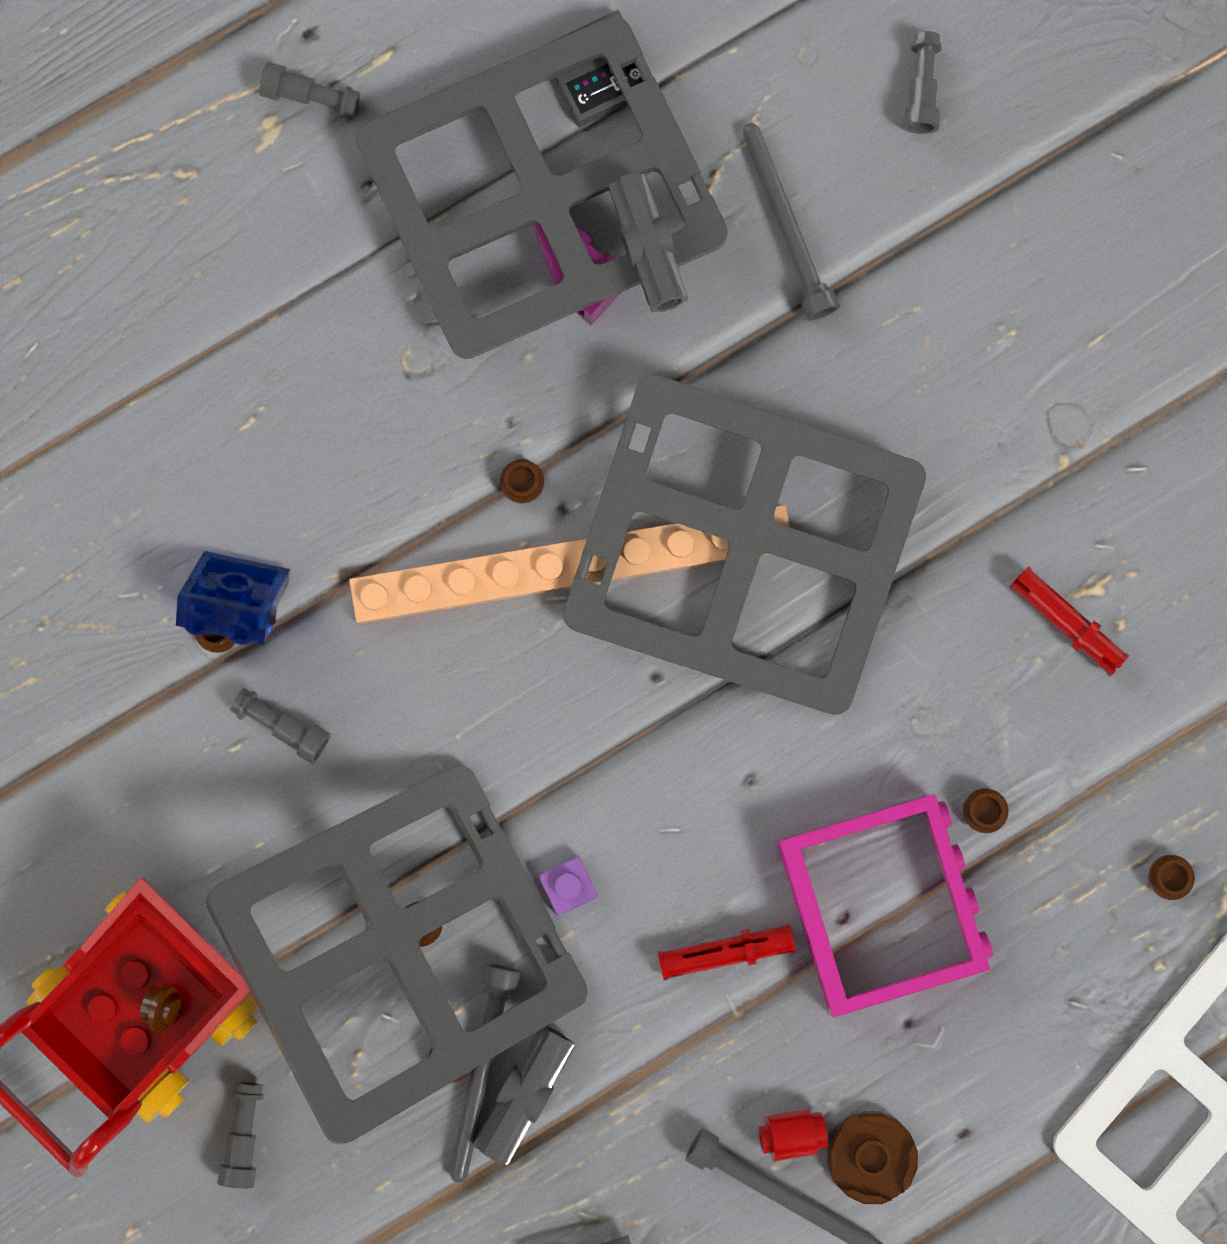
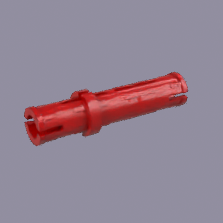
(1069, 621)
(728, 951)

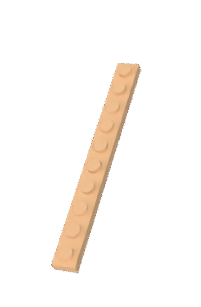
(531, 571)

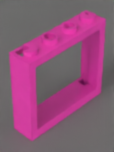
(962, 899)

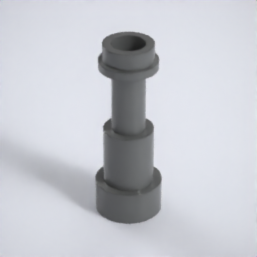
(279, 83)
(922, 114)
(305, 739)
(238, 1169)

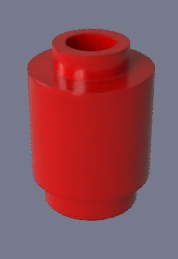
(793, 1135)

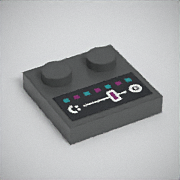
(592, 87)

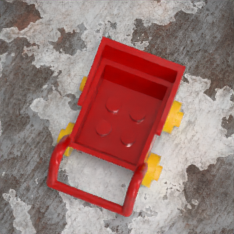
(92, 1026)

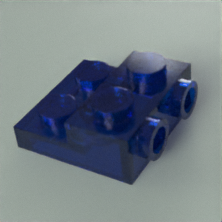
(231, 598)

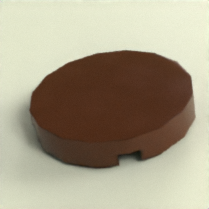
(872, 1157)

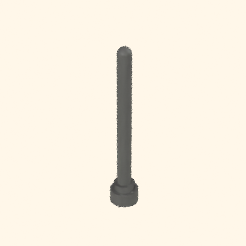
(818, 299)
(499, 983)
(709, 1153)

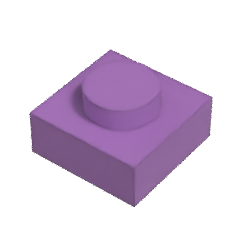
(568, 886)

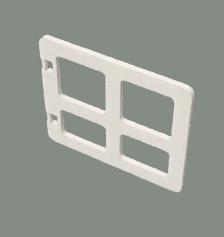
(1156, 1048)

